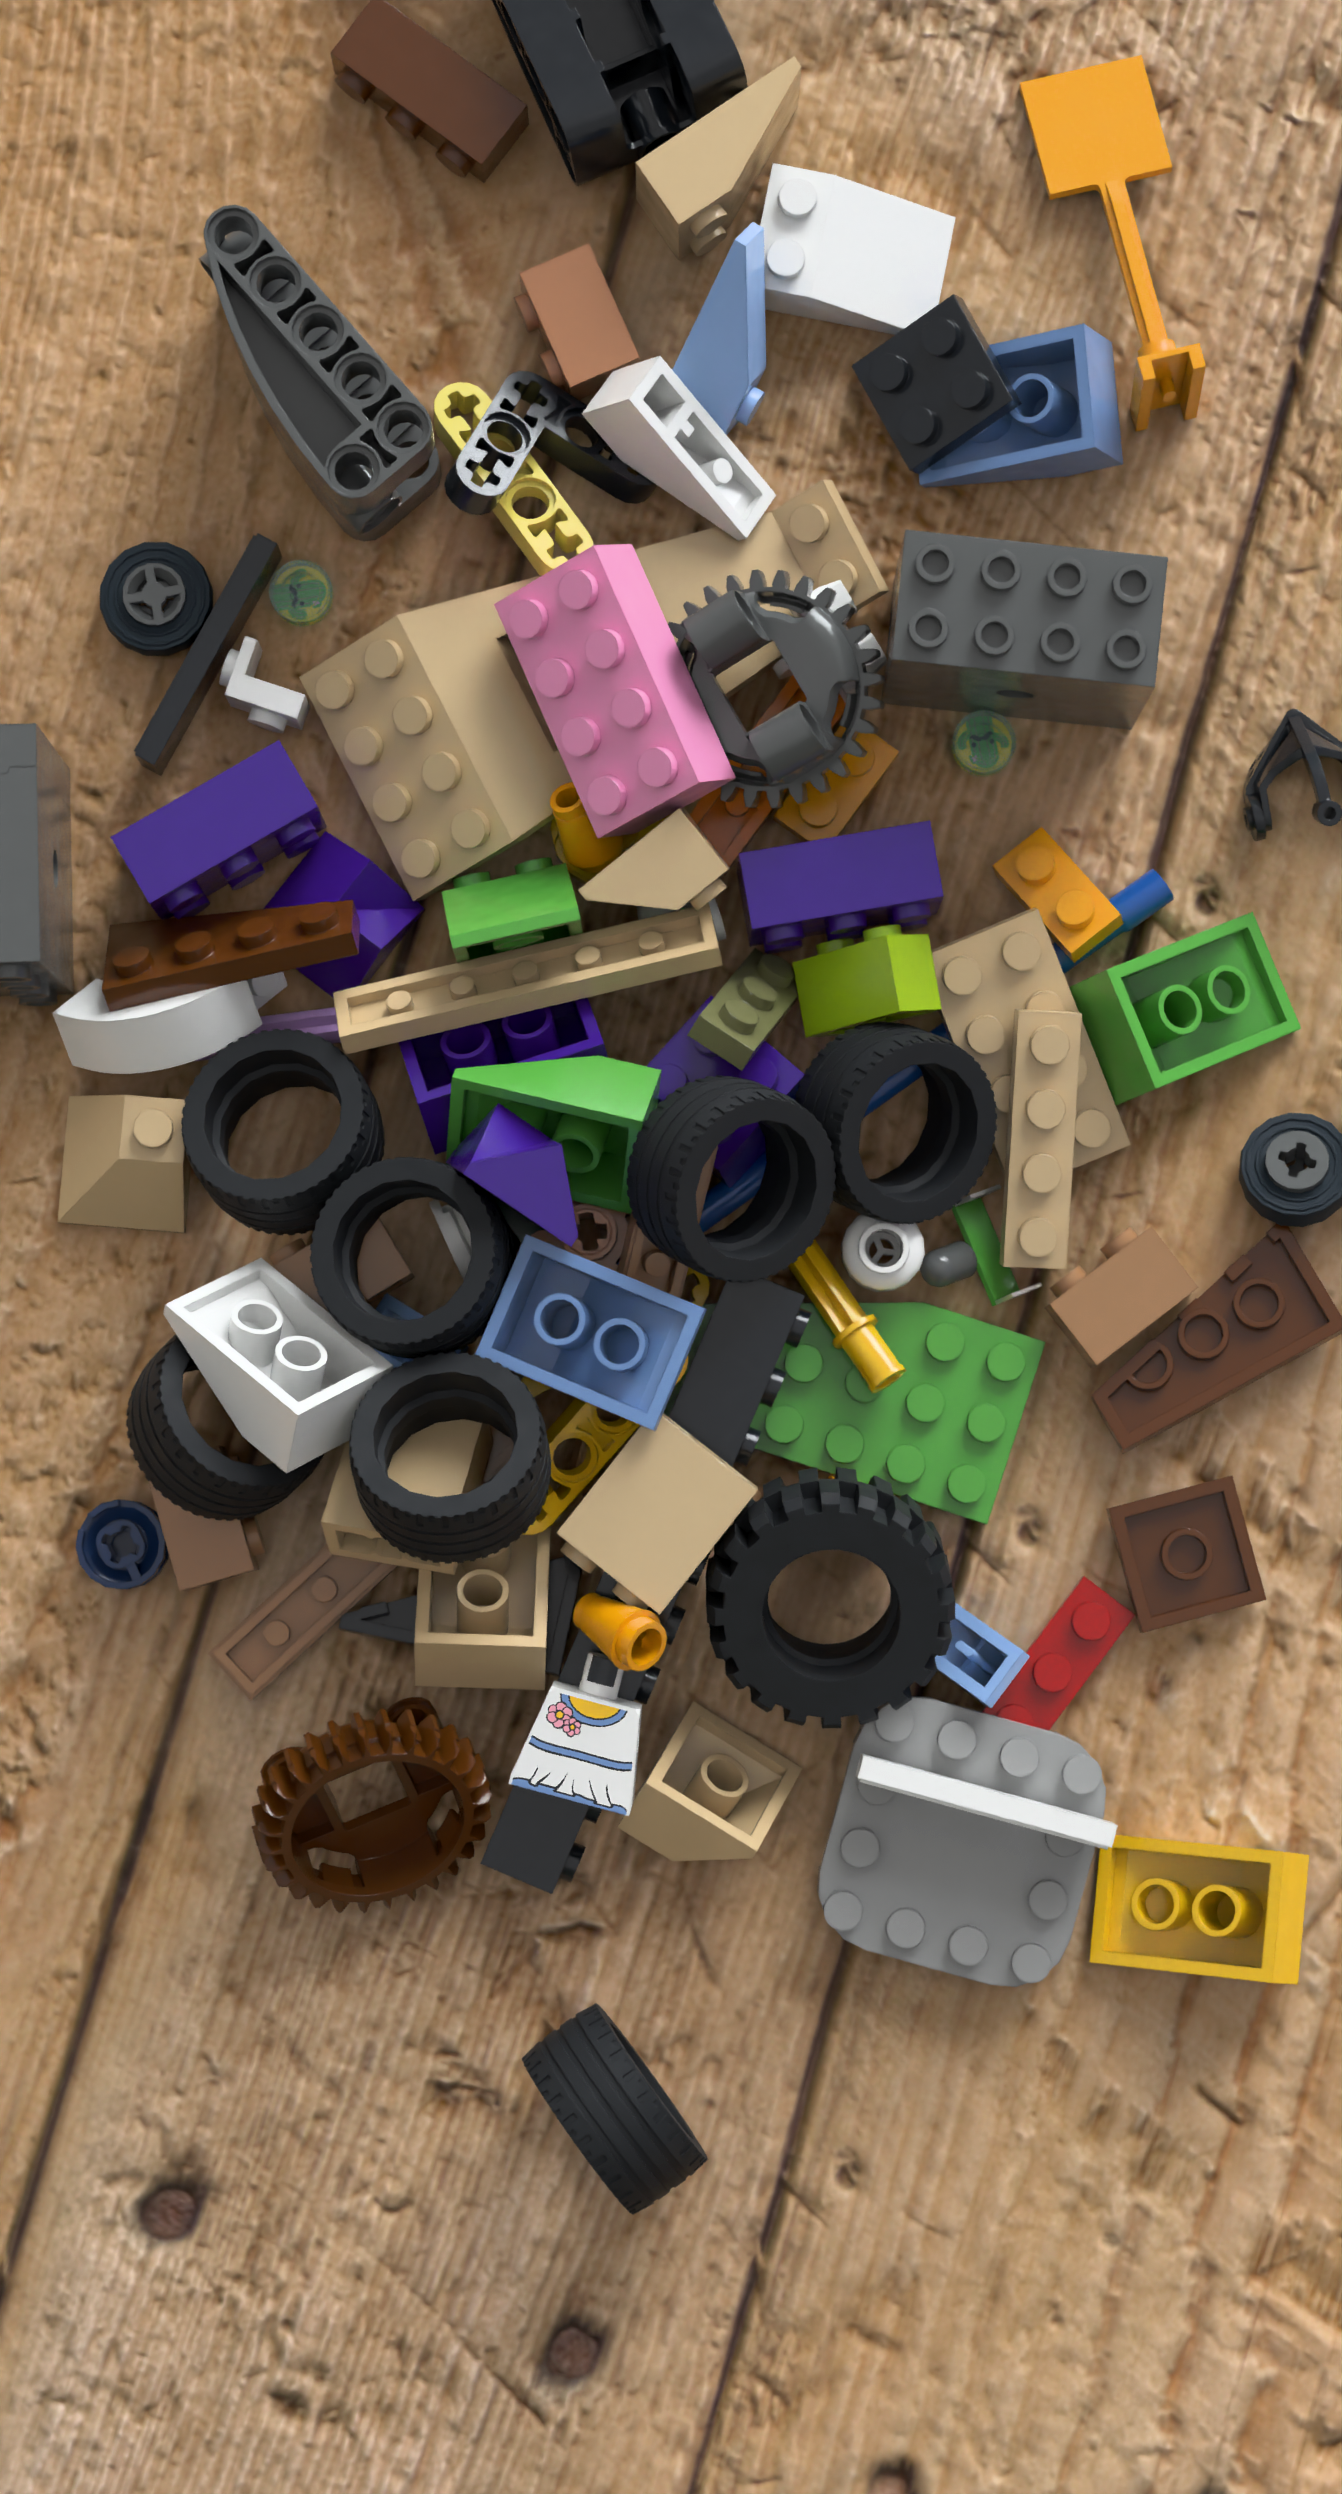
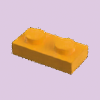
(830, 812)
(1067, 900)

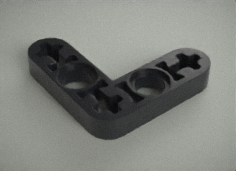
(544, 428)

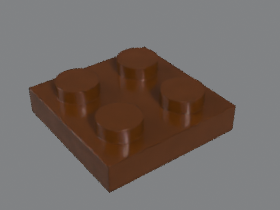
(1186, 1554)

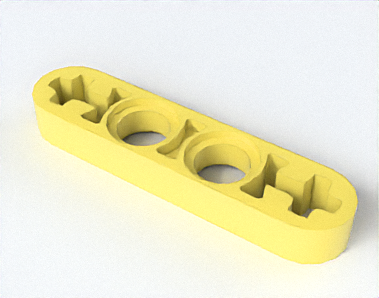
(530, 481)

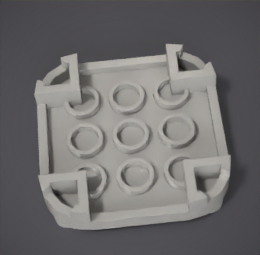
(948, 1881)

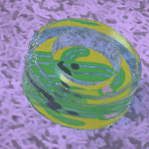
(301, 593)
(983, 743)

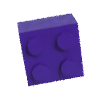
(686, 1060)

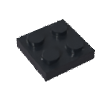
(936, 384)

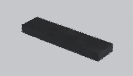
(208, 654)

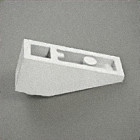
(678, 446)

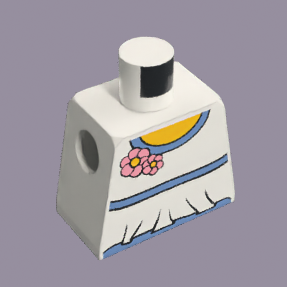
(584, 1741)

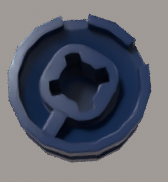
(122, 1544)

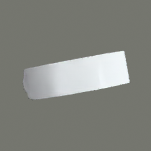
(161, 1031)

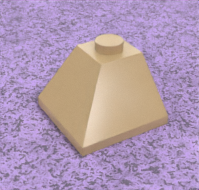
(663, 869)
(125, 1163)
(710, 1792)

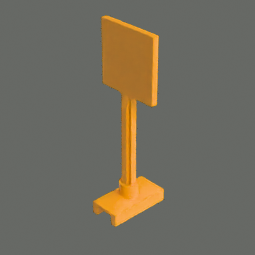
(1098, 134)

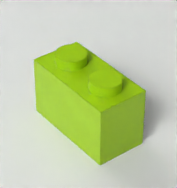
(866, 982)

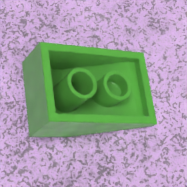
(511, 910)
(1184, 1008)
(580, 1102)

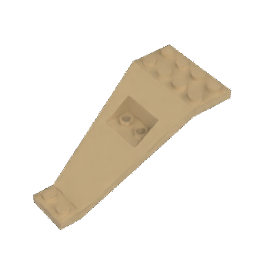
(450, 730)

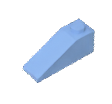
(728, 340)

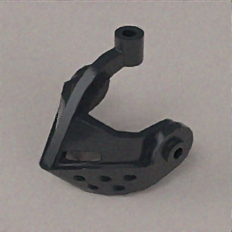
(1293, 740)

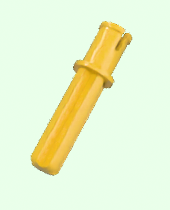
(846, 1319)

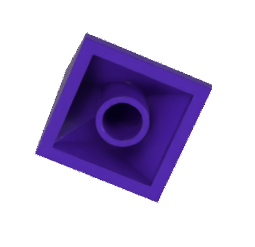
(385, 910)
(520, 1169)

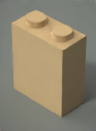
(433, 1462)
(655, 1514)

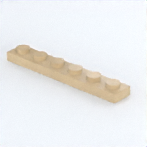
(526, 979)

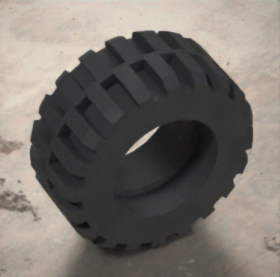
(845, 1675)

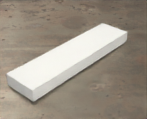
(985, 1801)

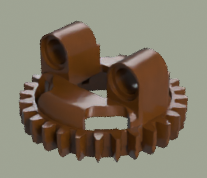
(391, 1844)

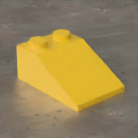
(1200, 1909)

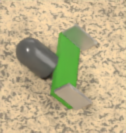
(979, 1252)

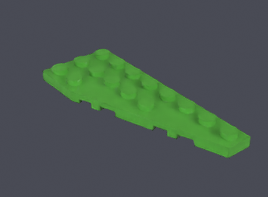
(931, 1433)

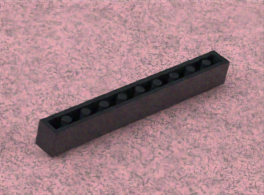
(716, 1406)

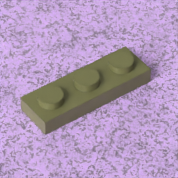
(747, 1008)

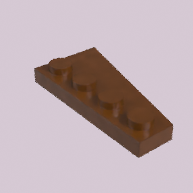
(213, 950)
(1235, 1333)

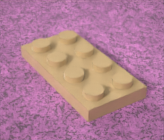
(980, 988)

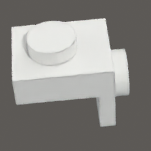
(268, 704)

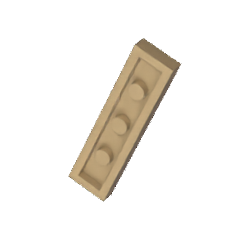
(1040, 1139)

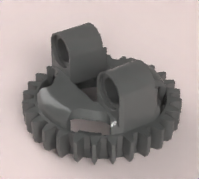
(822, 656)

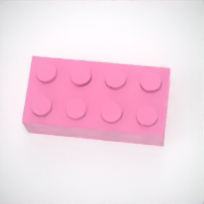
(614, 690)

